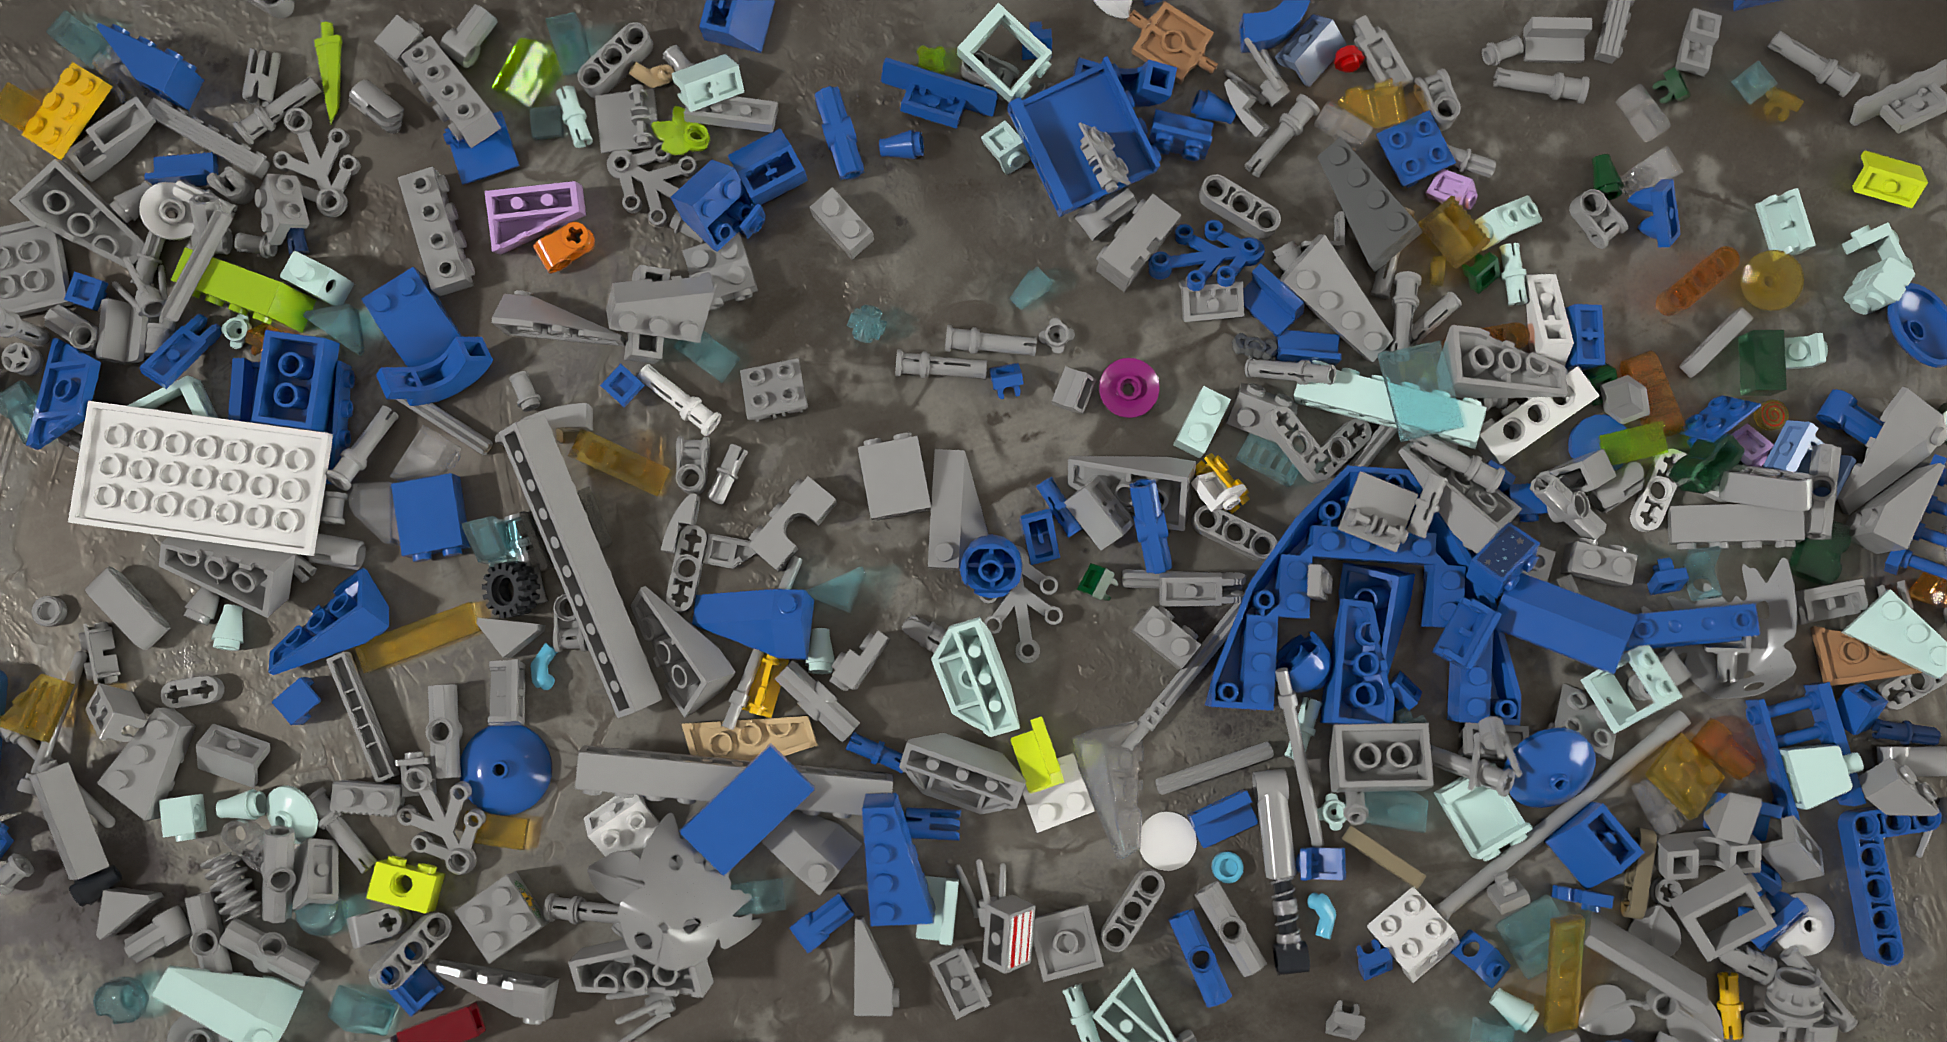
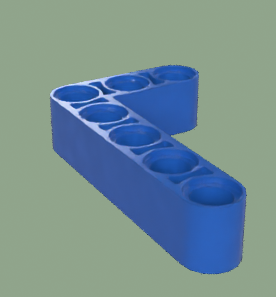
(1876, 869)

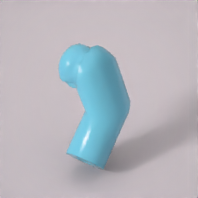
(539, 667)
(1325, 911)

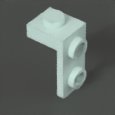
(1508, 219)
(1884, 239)

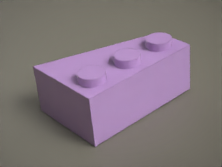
(531, 212)

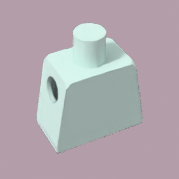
(313, 277)
(1818, 772)

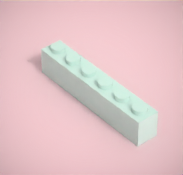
(1369, 401)

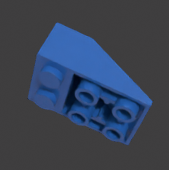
(158, 70)

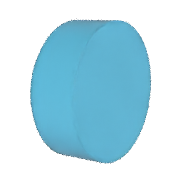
(1227, 867)

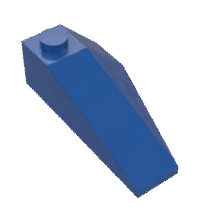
(1391, 598)
(760, 619)
(346, 621)
(1358, 681)

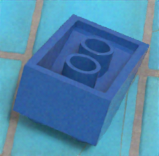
(412, 318)

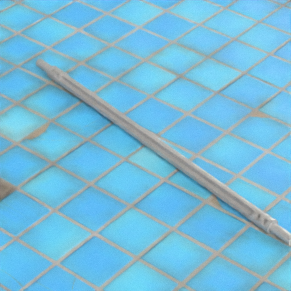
(1161, 705)

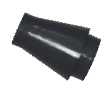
(90, 888)

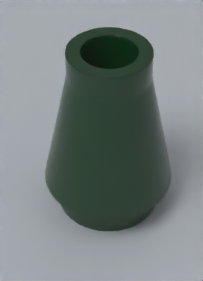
(1606, 177)

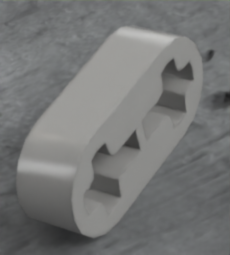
(193, 697)

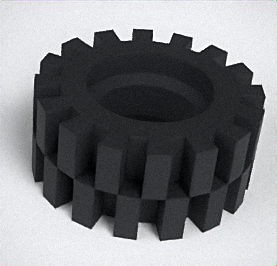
(498, 590)

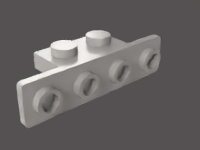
(1908, 101)

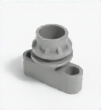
(1793, 1009)

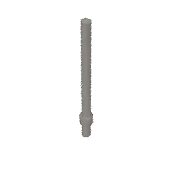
(740, 698)
(1288, 701)

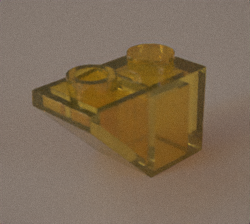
(1377, 105)

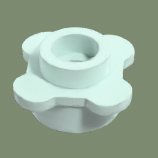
(231, 327)
(1324, 812)

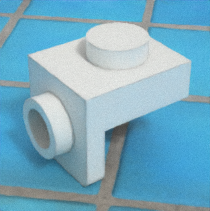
(1216, 493)

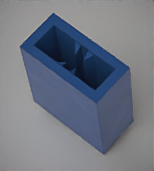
(430, 516)

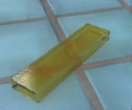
(418, 637)
(1564, 973)

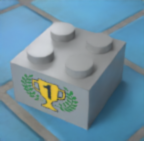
(502, 916)

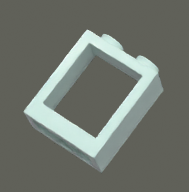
(995, 18)
(193, 393)
(1620, 711)

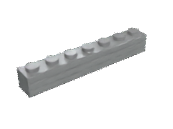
(1613, 30)
(209, 138)
(363, 717)

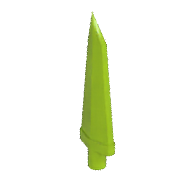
(329, 59)

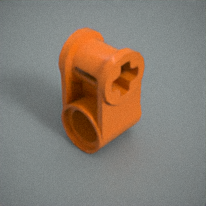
(560, 248)

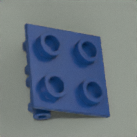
(1415, 149)
(486, 158)
(1717, 418)

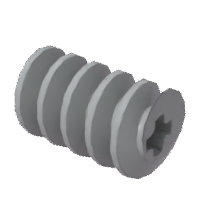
(231, 885)

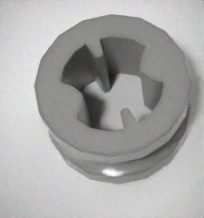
(1657, 896)

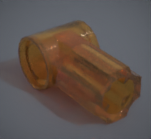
(1717, 744)

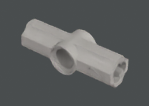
(1825, 473)
(1567, 506)
(817, 701)
(444, 709)
(278, 857)
(205, 920)
(252, 943)
(1241, 945)

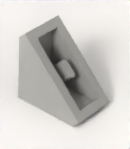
(509, 636)
(1733, 817)
(123, 907)

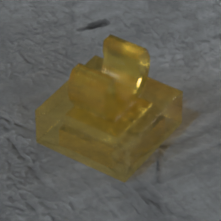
(1783, 99)

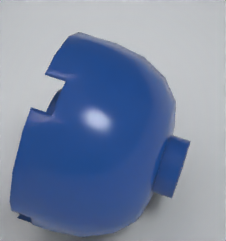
(991, 566)
(1306, 661)

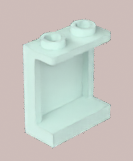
(1482, 818)

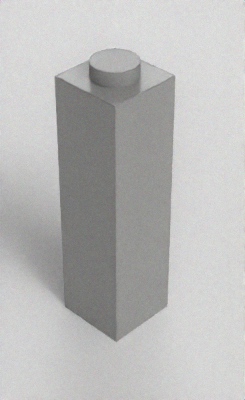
(68, 819)

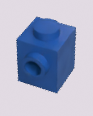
(1531, 505)

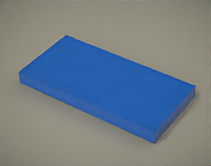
(747, 809)

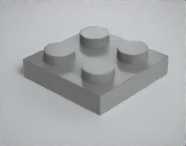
(1066, 943)

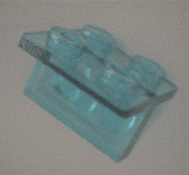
(1528, 934)

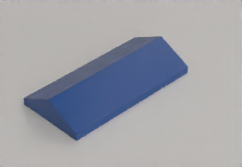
(1566, 622)

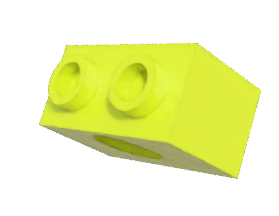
(388, 888)

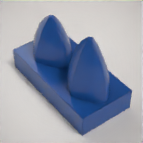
(1662, 202)
(1787, 913)

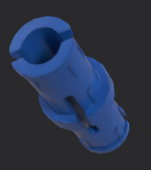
(1058, 508)
(875, 751)

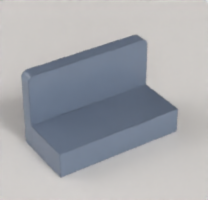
(1312, 48)

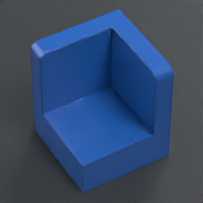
(297, 701)
(1860, 708)

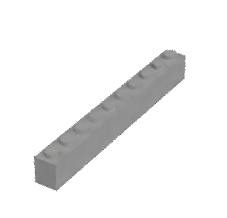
(580, 565)
(703, 777)

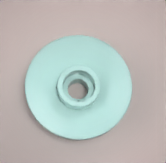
(292, 809)

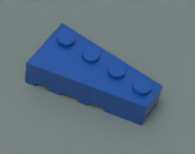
(894, 875)

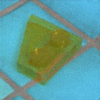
(38, 708)

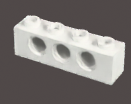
(1499, 448)

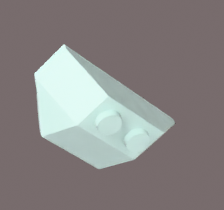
(975, 678)

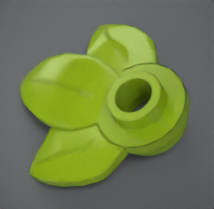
(680, 135)

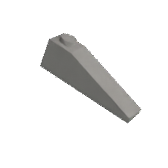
(71, 208)
(1464, 505)

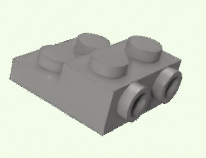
(728, 270)
(853, 668)

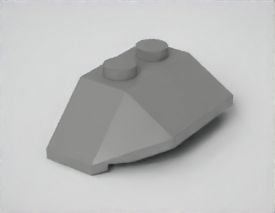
(962, 773)

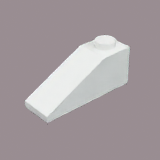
(1547, 318)

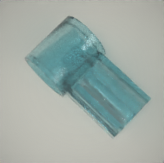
(18, 405)

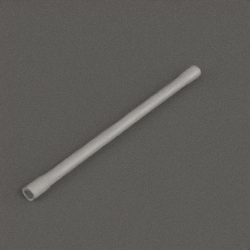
(1664, 732)

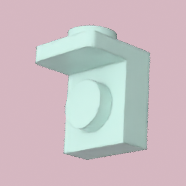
(1006, 147)
(1805, 351)

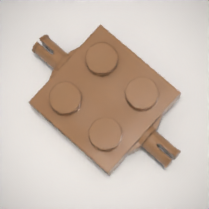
(1173, 40)

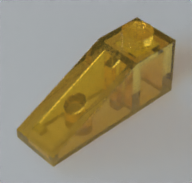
(618, 462)

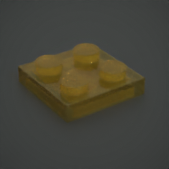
(1685, 776)

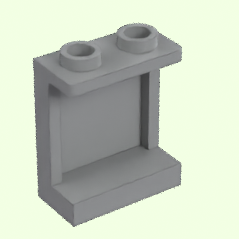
(894, 477)

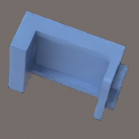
(1794, 450)

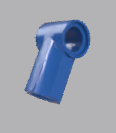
(1843, 413)
(816, 926)

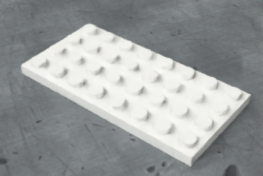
(200, 478)

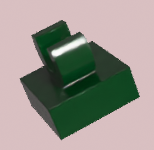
(1675, 85)
(1482, 272)
(1096, 582)

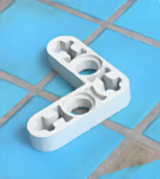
(1657, 514)

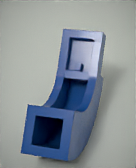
(1273, 26)
(1147, 84)
(441, 378)

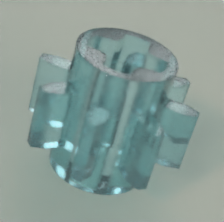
(867, 323)

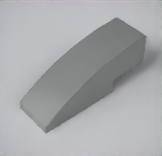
(111, 139)
(564, 419)

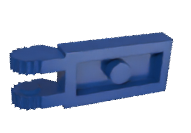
(180, 351)

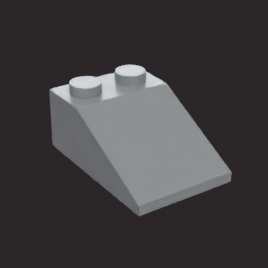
(1894, 514)

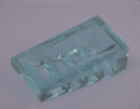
(1286, 480)

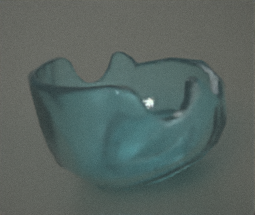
(322, 918)
(121, 999)

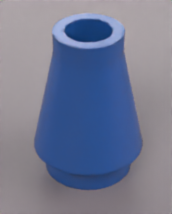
(1211, 107)
(903, 145)

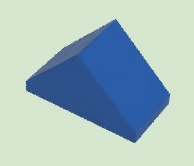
(1039, 536)

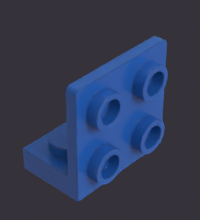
(1180, 135)

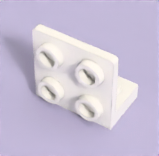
(621, 825)
(1414, 934)

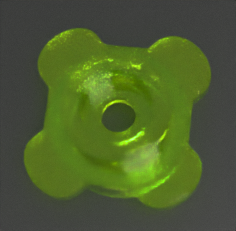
(936, 53)

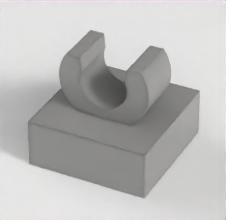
(1507, 893)
(1345, 1024)

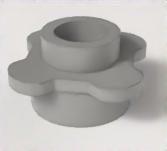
(1047, 336)

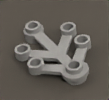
(319, 167)
(652, 181)
(1020, 598)
(443, 823)

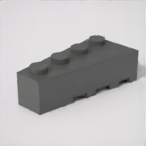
(1372, 211)

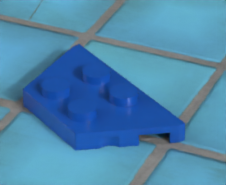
(63, 394)

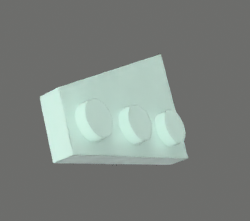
(1901, 633)

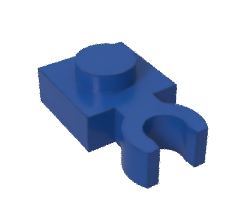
(1590, 899)

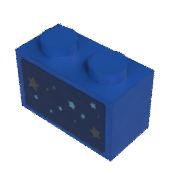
(1503, 560)

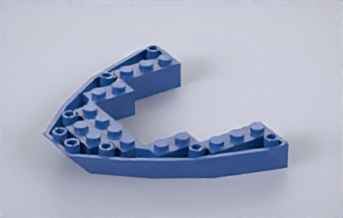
(1280, 587)

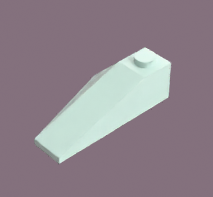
(232, 1003)

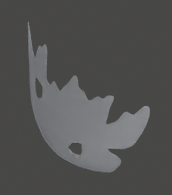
(1768, 656)
(678, 897)

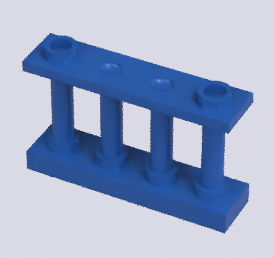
(1905, 557)
(1694, 627)
(1827, 729)

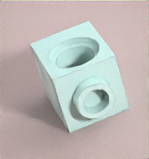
(183, 817)

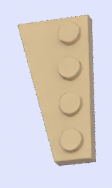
(750, 737)

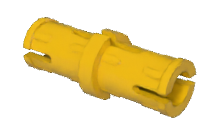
(1730, 1005)

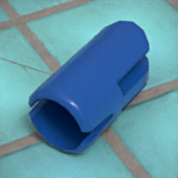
(933, 823)

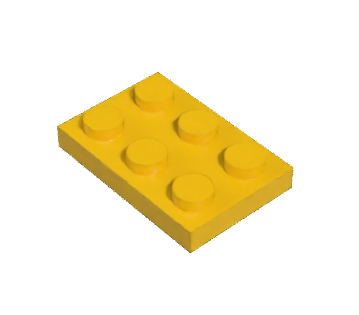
(66, 110)

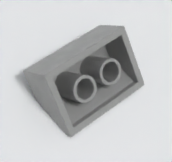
(1380, 758)

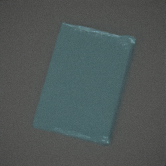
(1420, 391)

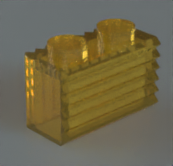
(1454, 232)

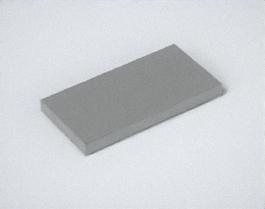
(1646, 962)

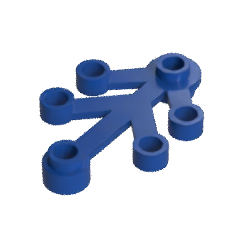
(1243, 251)

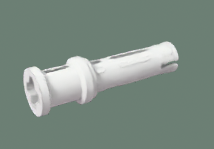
(689, 407)

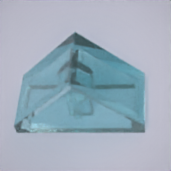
(77, 38)
(568, 41)
(341, 323)
(840, 591)
(361, 1012)

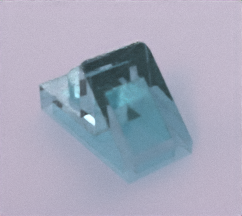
(708, 356)

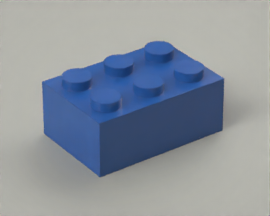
(295, 381)

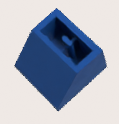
(737, 22)
(768, 167)
(714, 203)
(1594, 845)

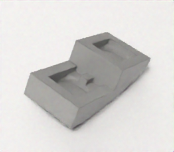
(1698, 42)
(1242, 101)
(685, 515)

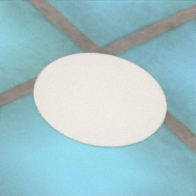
(1167, 841)

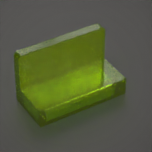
(525, 71)
(1634, 443)

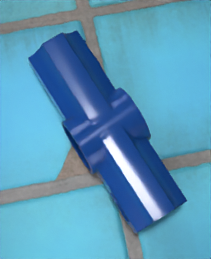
(839, 133)
(1150, 526)
(1208, 975)

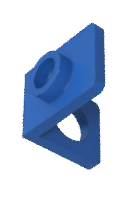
(753, 222)
(1487, 963)

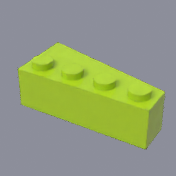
(250, 292)

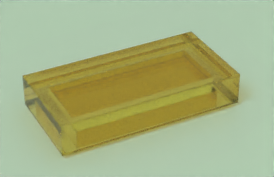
(502, 831)

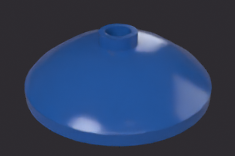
(1920, 325)
(525, 764)
(1553, 767)

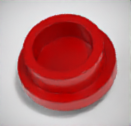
(1348, 59)

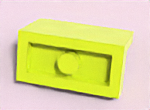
(1890, 179)
(1037, 758)

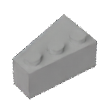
(1137, 241)
(662, 308)
(149, 763)

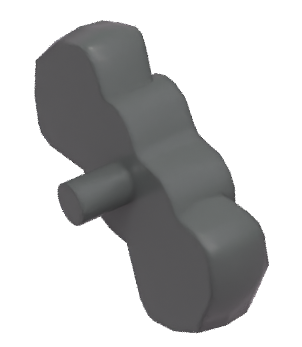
(1254, 347)

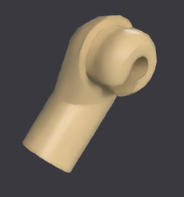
(652, 77)

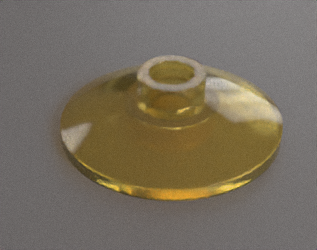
(1786, 277)

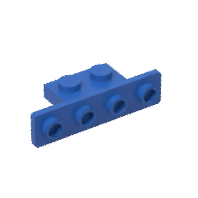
(937, 95)

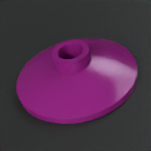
(1134, 373)

